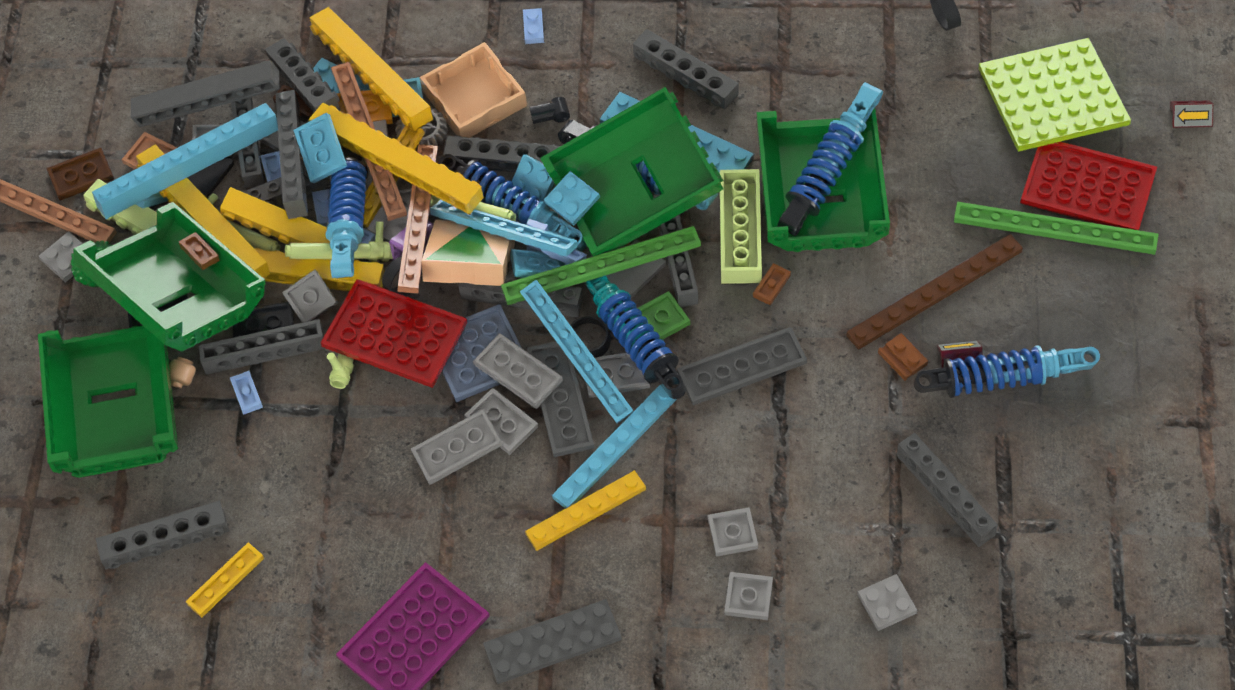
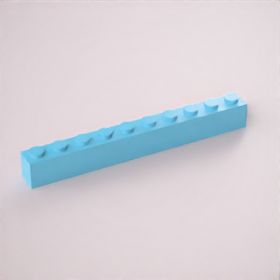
(185, 160)

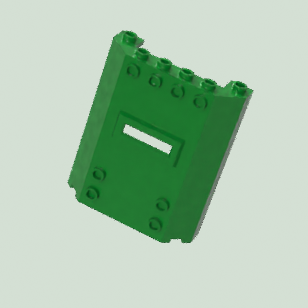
(608, 161)
(845, 224)
(155, 270)
(109, 433)

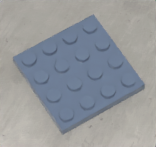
(481, 329)

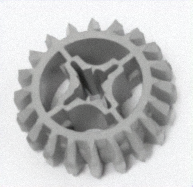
(433, 135)

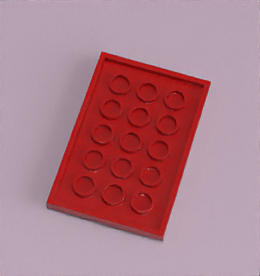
(1089, 185)
(394, 333)

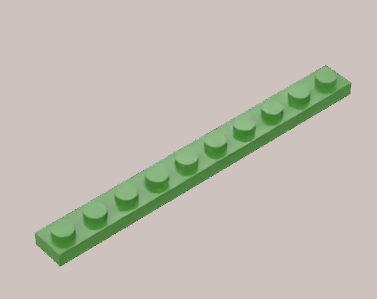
(1056, 228)
(605, 263)

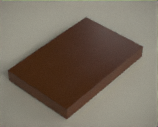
(79, 173)

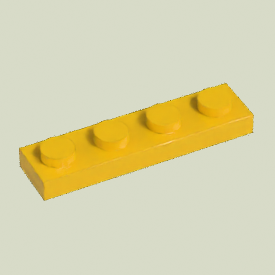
(224, 580)

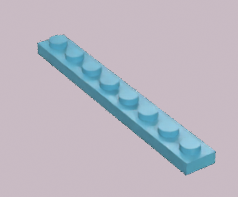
(506, 228)
(576, 351)
(613, 448)

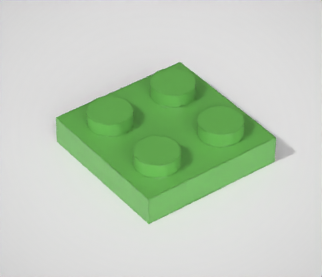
(665, 315)

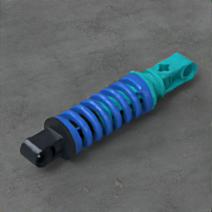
(636, 335)

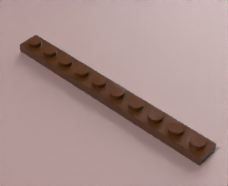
(934, 292)

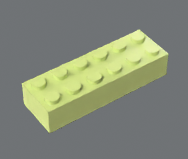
(740, 227)

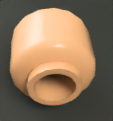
(181, 372)

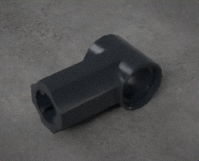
(555, 110)

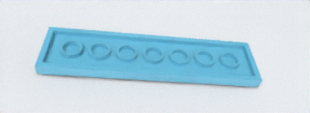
(722, 153)

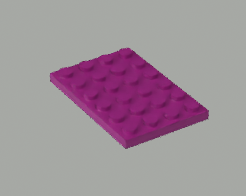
(413, 633)

